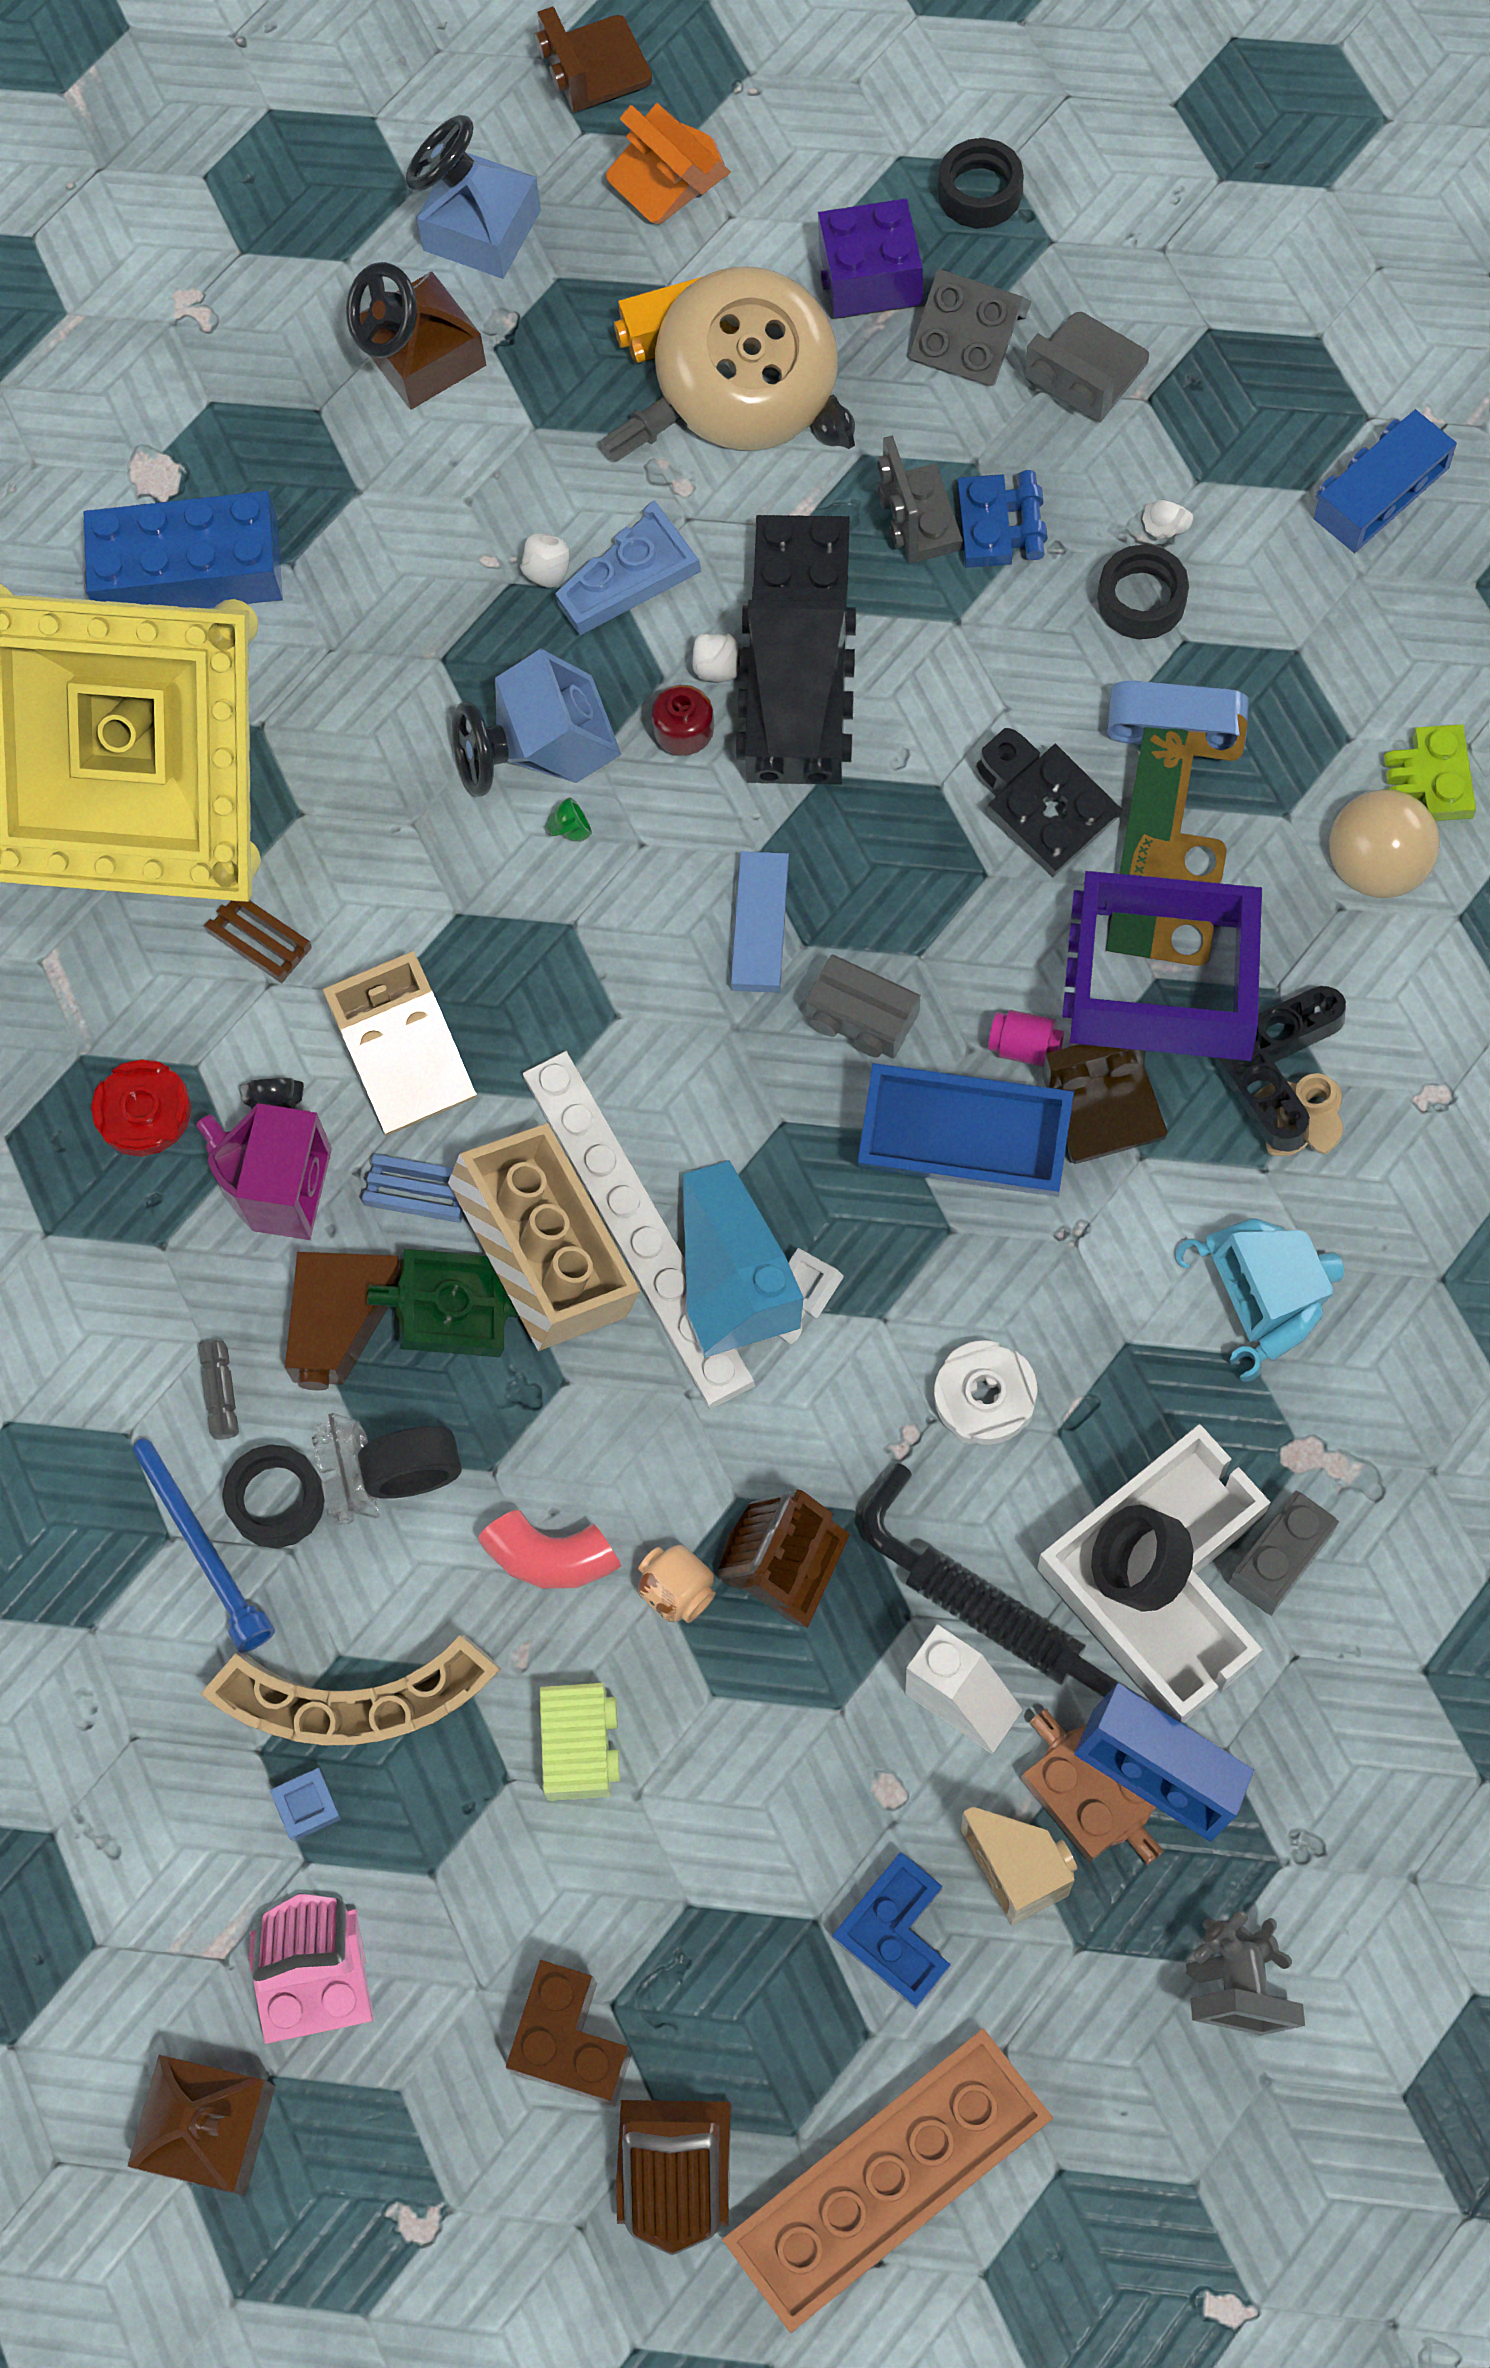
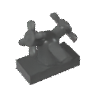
(1245, 1997)

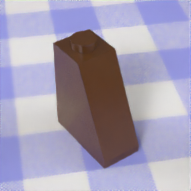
(330, 1314)

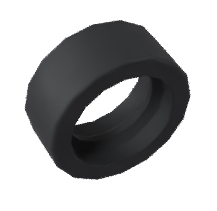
(980, 154)
(1147, 560)
(409, 1462)
(250, 1466)
(1168, 1571)

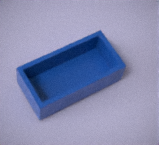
(185, 552)
(965, 1129)

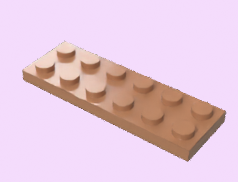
(887, 2180)

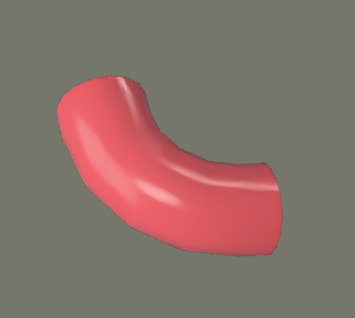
(548, 1560)

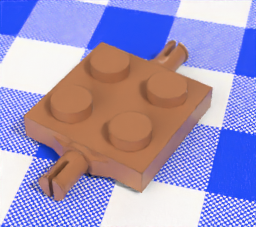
(1085, 1801)

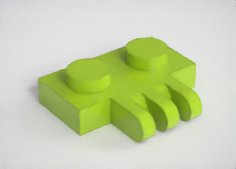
(1435, 772)

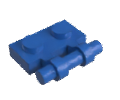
(985, 519)

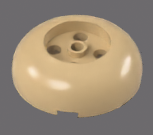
(745, 408)

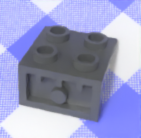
(967, 327)
(918, 505)

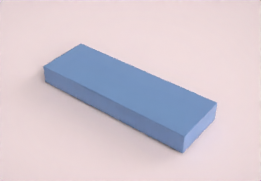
(760, 922)

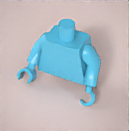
(1272, 1283)

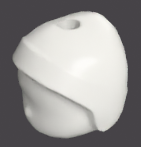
(545, 559)
(716, 657)

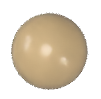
(1384, 843)

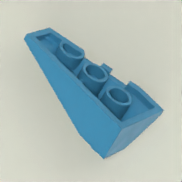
(733, 1265)

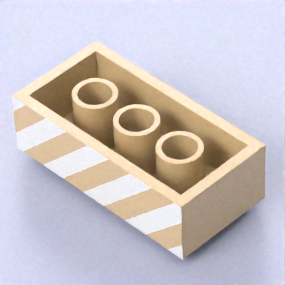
(543, 1236)

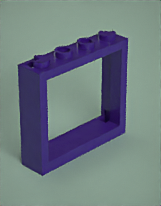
(1161, 1026)

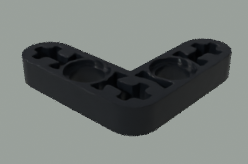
(1242, 1073)

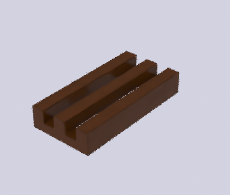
(228, 914)

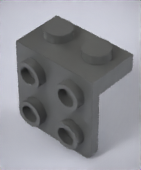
(1085, 364)

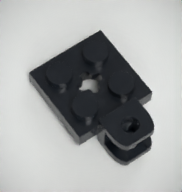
(1023, 785)

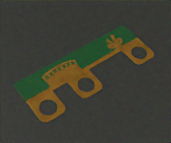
(1155, 843)

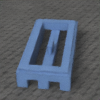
(405, 1205)

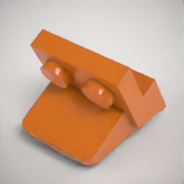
(664, 163)

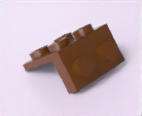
(593, 60)

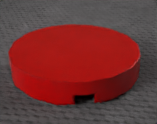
(141, 1108)

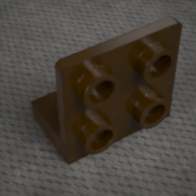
(1111, 1099)

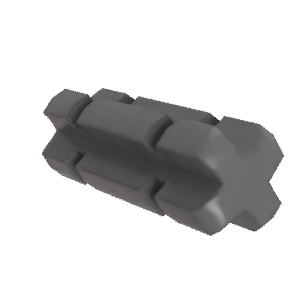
(218, 1390)

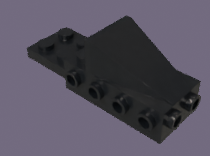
(797, 653)

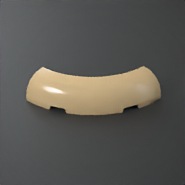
(351, 1717)

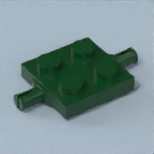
(447, 1303)

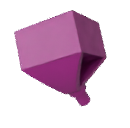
(271, 1167)

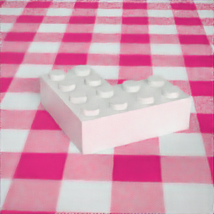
(1193, 1642)

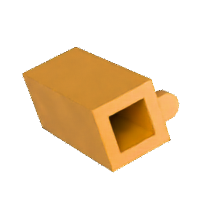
(642, 319)

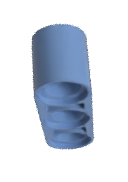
(1175, 707)

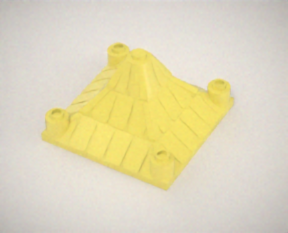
(126, 746)

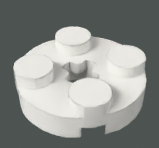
(1000, 1368)

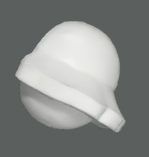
(1166, 519)

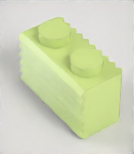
(577, 1741)

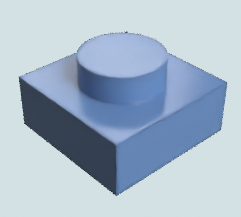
(305, 1804)

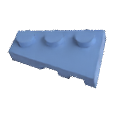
(631, 572)

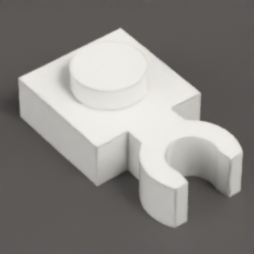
(816, 1283)

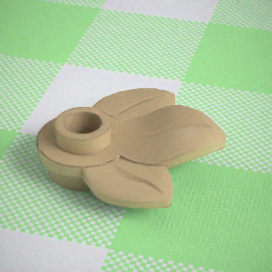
(1324, 1121)

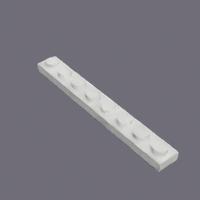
(631, 1221)

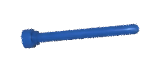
(248, 1626)

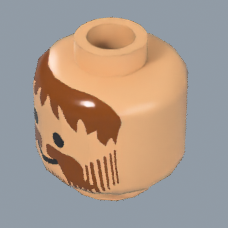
(676, 1583)

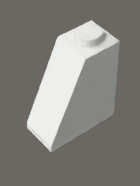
(961, 1689)

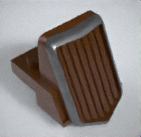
(784, 1554)
(673, 2171)

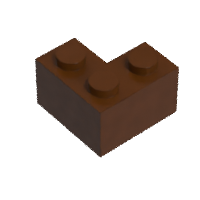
(552, 2043)

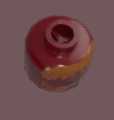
(683, 720)

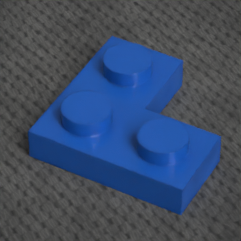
(881, 1935)

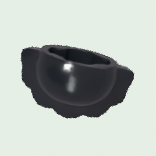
(835, 425)
(274, 1092)

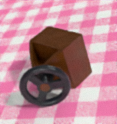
(413, 334)

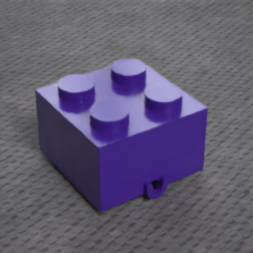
(870, 258)

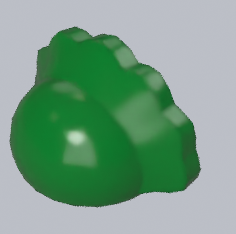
(569, 821)

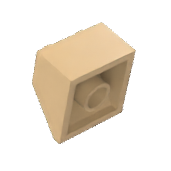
(1019, 1862)

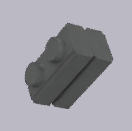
(861, 1007)
(1283, 1552)

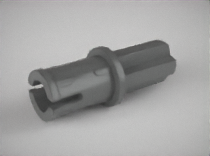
(640, 429)

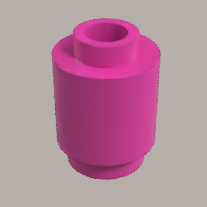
(1024, 1037)

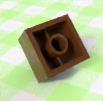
(201, 2125)

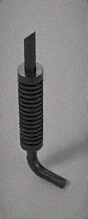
(976, 1601)

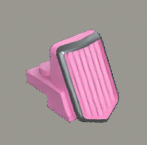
(309, 1968)

